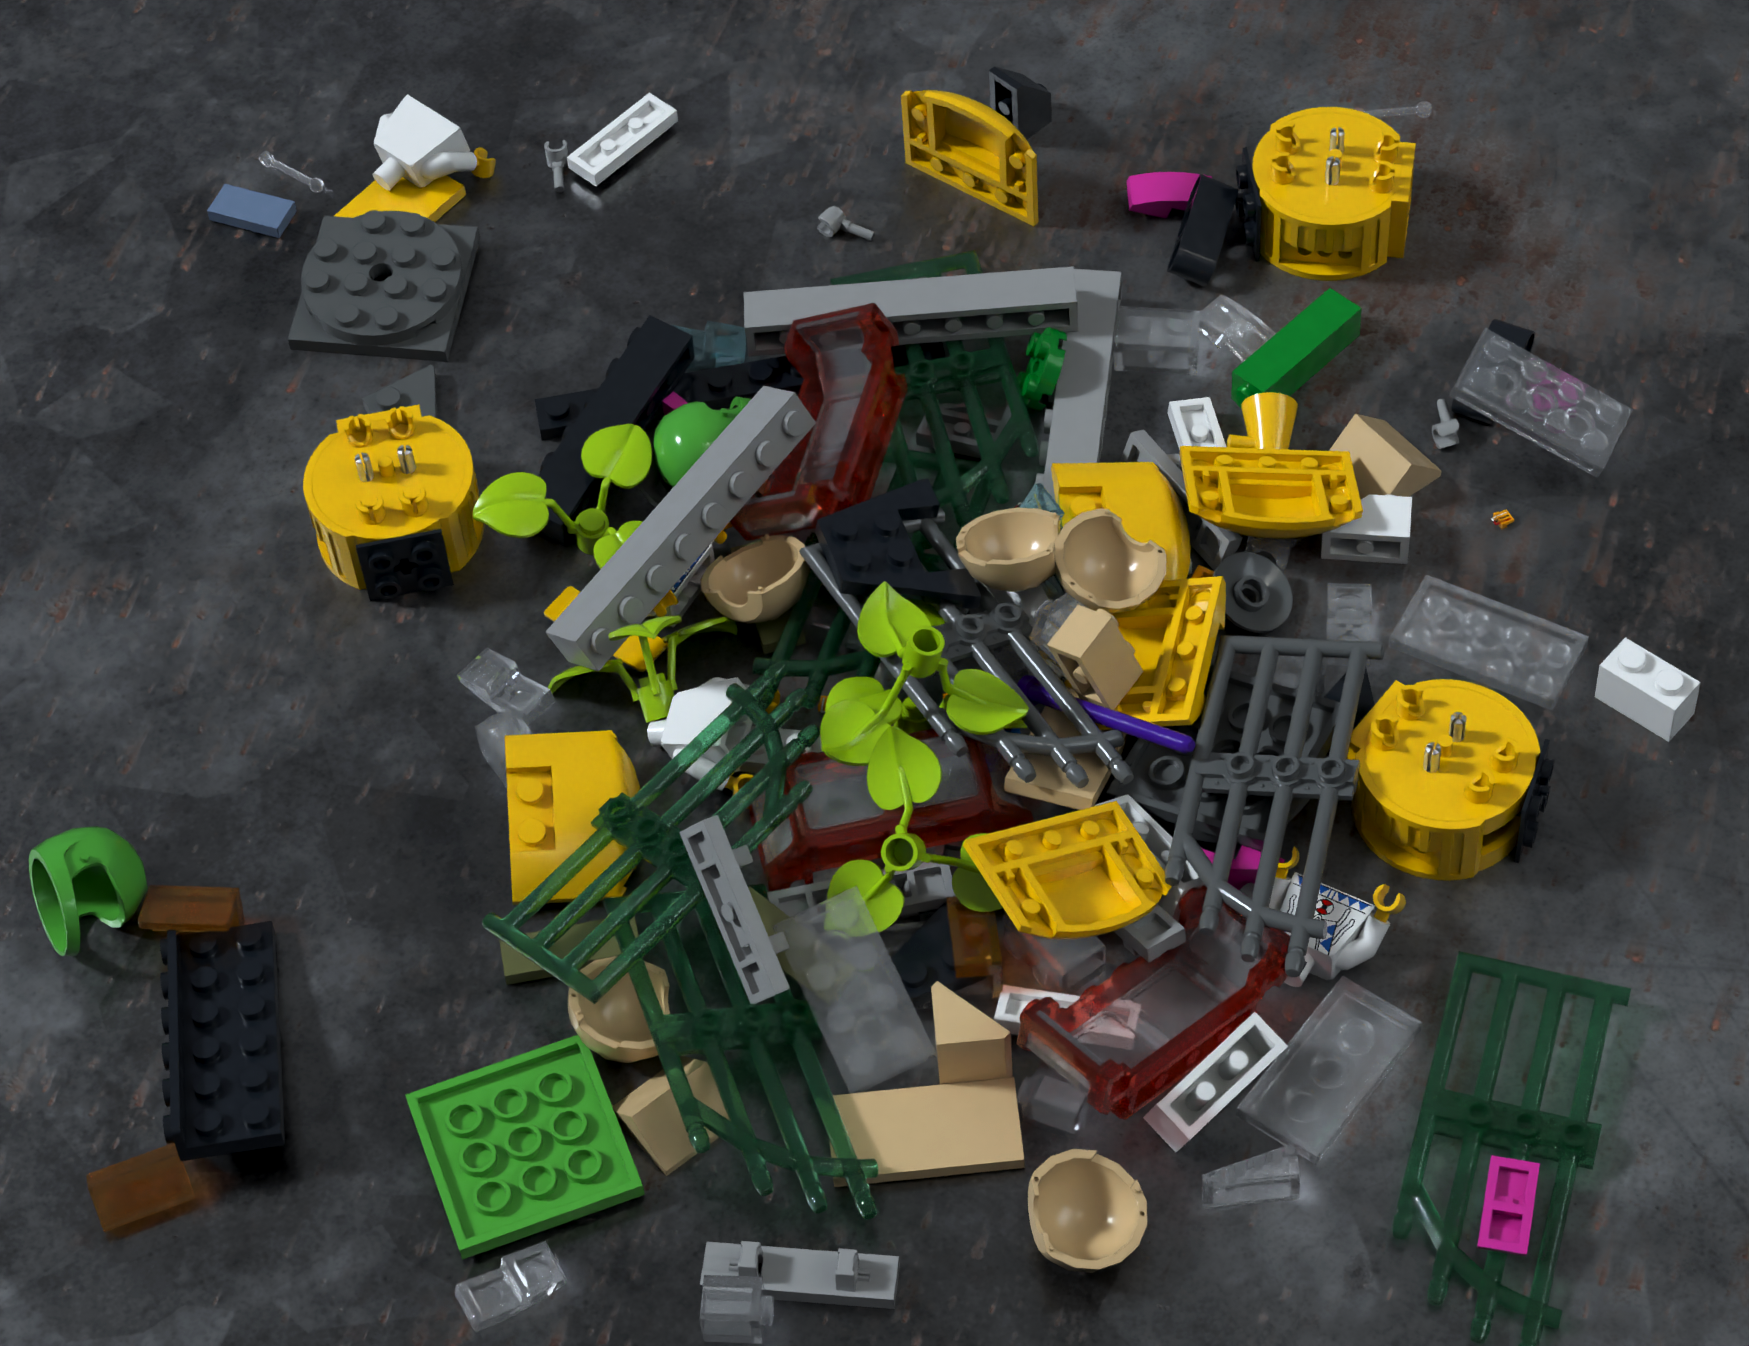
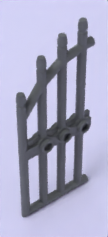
(974, 637)
(1269, 775)

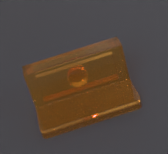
(191, 908)
(975, 943)
(139, 1187)

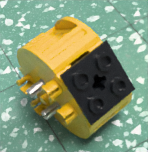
(393, 502)

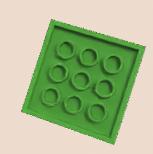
(524, 1145)

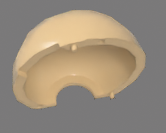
(1010, 548)
(1105, 565)
(757, 580)
(616, 1022)
(1085, 1211)

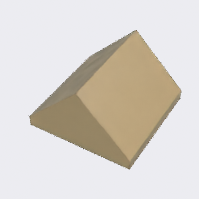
(1384, 459)
(967, 1040)
(654, 1119)

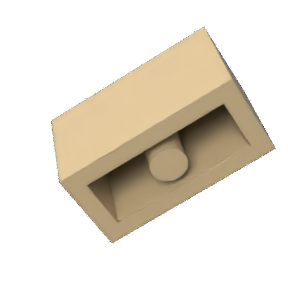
(1095, 656)

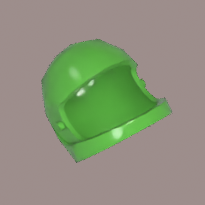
(688, 434)
(82, 876)

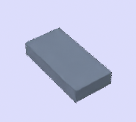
(252, 210)

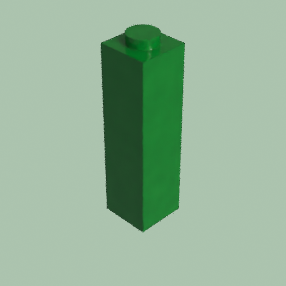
(1299, 348)

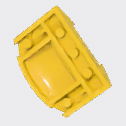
(971, 150)
(1271, 490)
(1136, 495)
(1174, 647)
(553, 796)
(1071, 873)

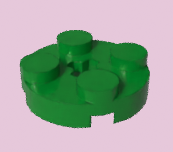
(1043, 367)

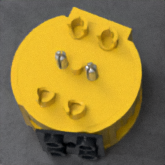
(1327, 194)
(1447, 779)

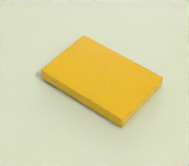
(426, 201)

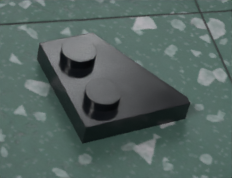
(929, 959)

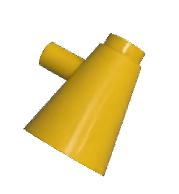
(1268, 422)

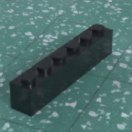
(629, 395)

